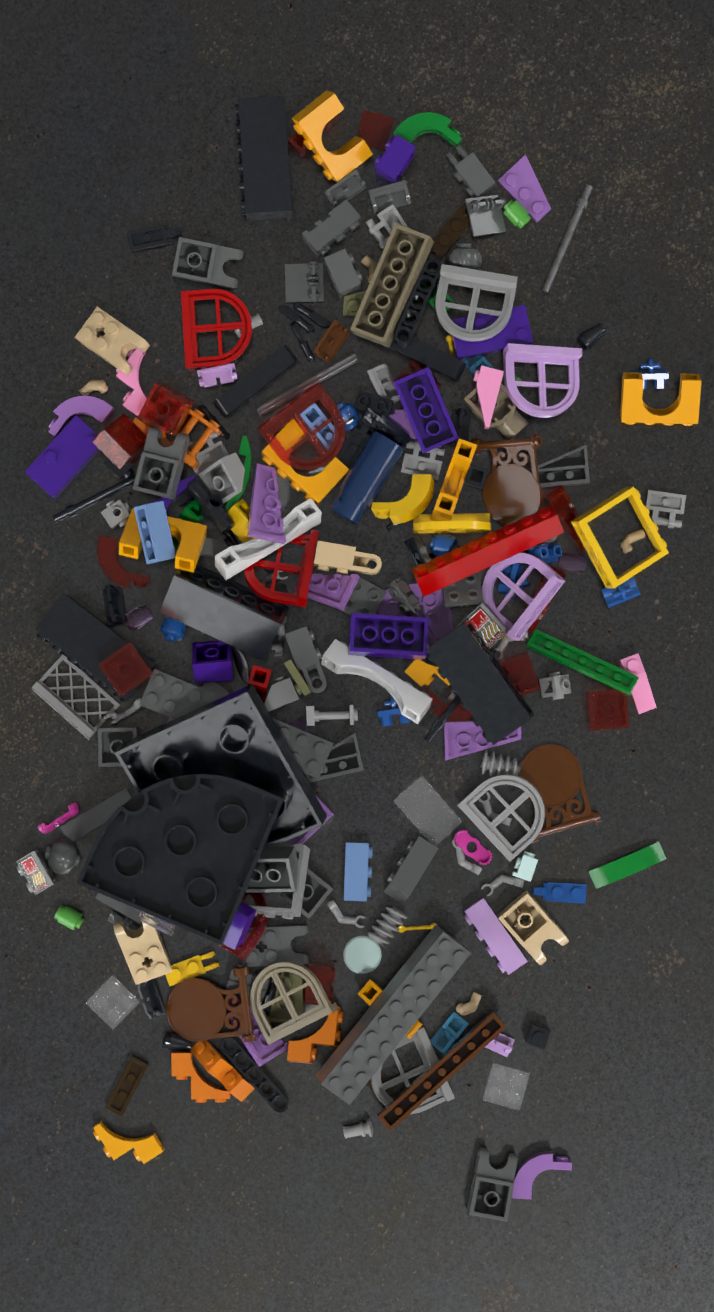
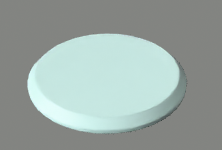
(362, 954)

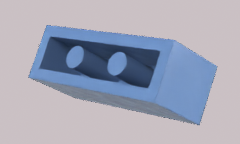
(154, 532)
(357, 871)

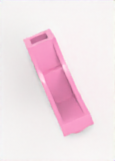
(135, 400)

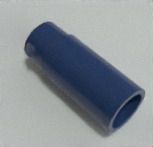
(366, 477)

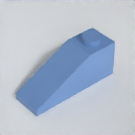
(313, 418)

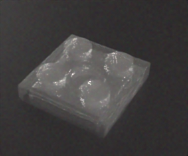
(113, 1002)
(506, 1086)

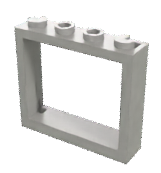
(295, 911)

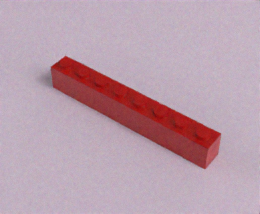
(487, 550)

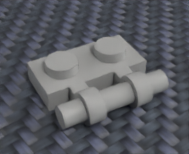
(387, 218)
(210, 455)
(420, 465)
(668, 503)

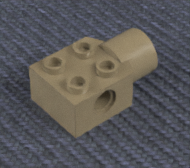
(505, 415)

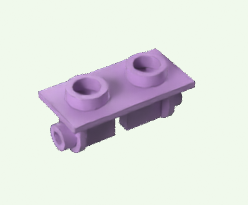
(208, 375)
(501, 1044)

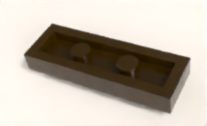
(127, 1086)

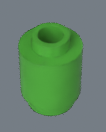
(516, 213)
(69, 917)

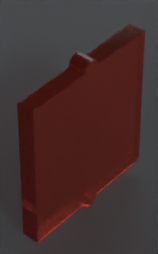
(375, 129)

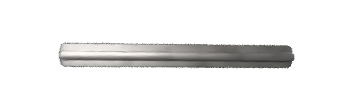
(299, 388)

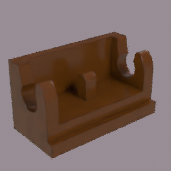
(331, 342)

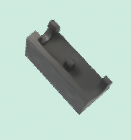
(345, 189)
(390, 194)

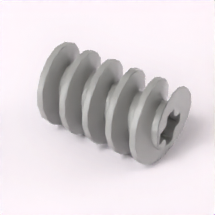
(499, 765)
(387, 925)

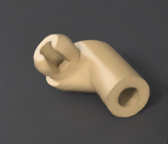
(371, 265)
(94, 385)
(630, 538)
(471, 1006)

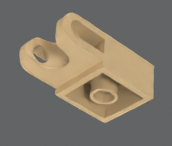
(110, 339)
(344, 559)
(534, 931)
(143, 951)

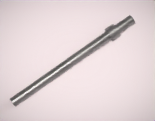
(581, 205)

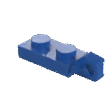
(562, 892)

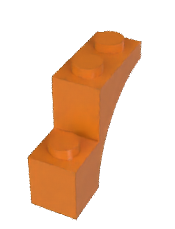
(329, 1035)
(222, 1070)
(201, 1090)

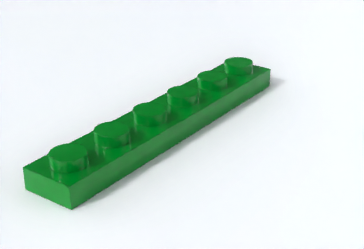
(582, 662)

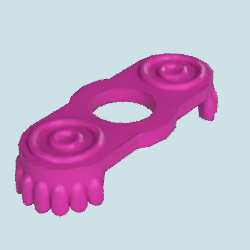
(73, 810)
(480, 855)

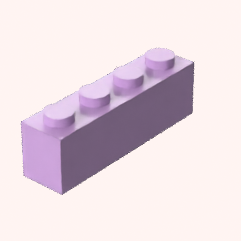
(495, 936)

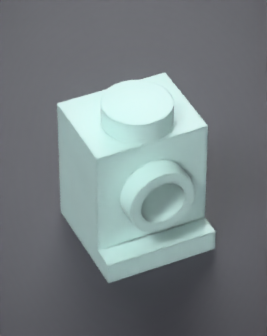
(525, 866)

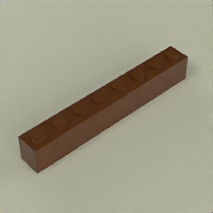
(441, 1071)

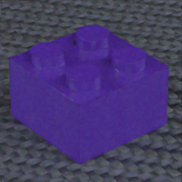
(395, 159)
(212, 662)

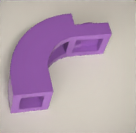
(79, 406)
(532, 1167)

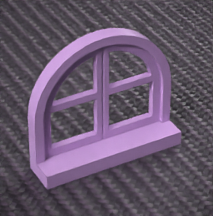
(541, 355)
(536, 605)

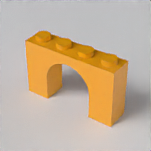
(310, 124)
(682, 411)
(453, 481)
(314, 487)
(188, 534)

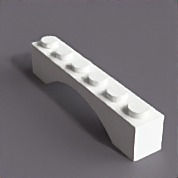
(241, 556)
(411, 701)

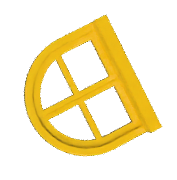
(458, 524)

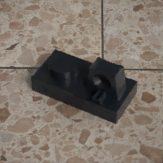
(418, 550)

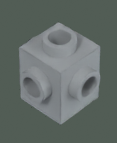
(112, 508)
(555, 686)

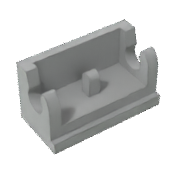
(382, 382)

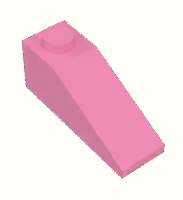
(487, 390)
(642, 692)

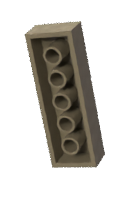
(392, 285)

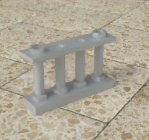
(314, 715)

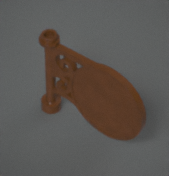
(512, 488)
(558, 779)
(200, 1010)

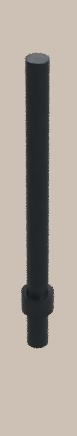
(72, 510)

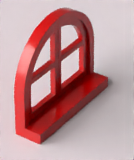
(190, 328)
(305, 573)

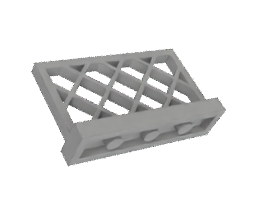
(63, 708)

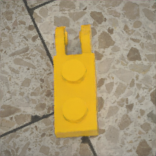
(190, 968)

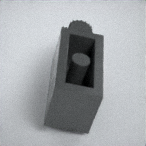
(471, 173)

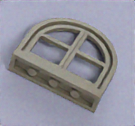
(297, 1021)

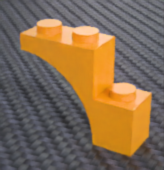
(422, 673)
(115, 1145)

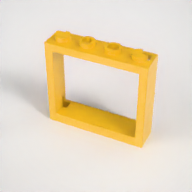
(593, 549)

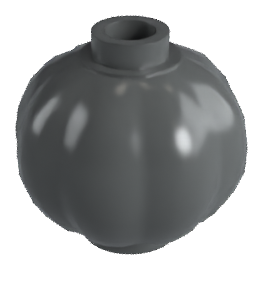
(464, 256)
(62, 855)

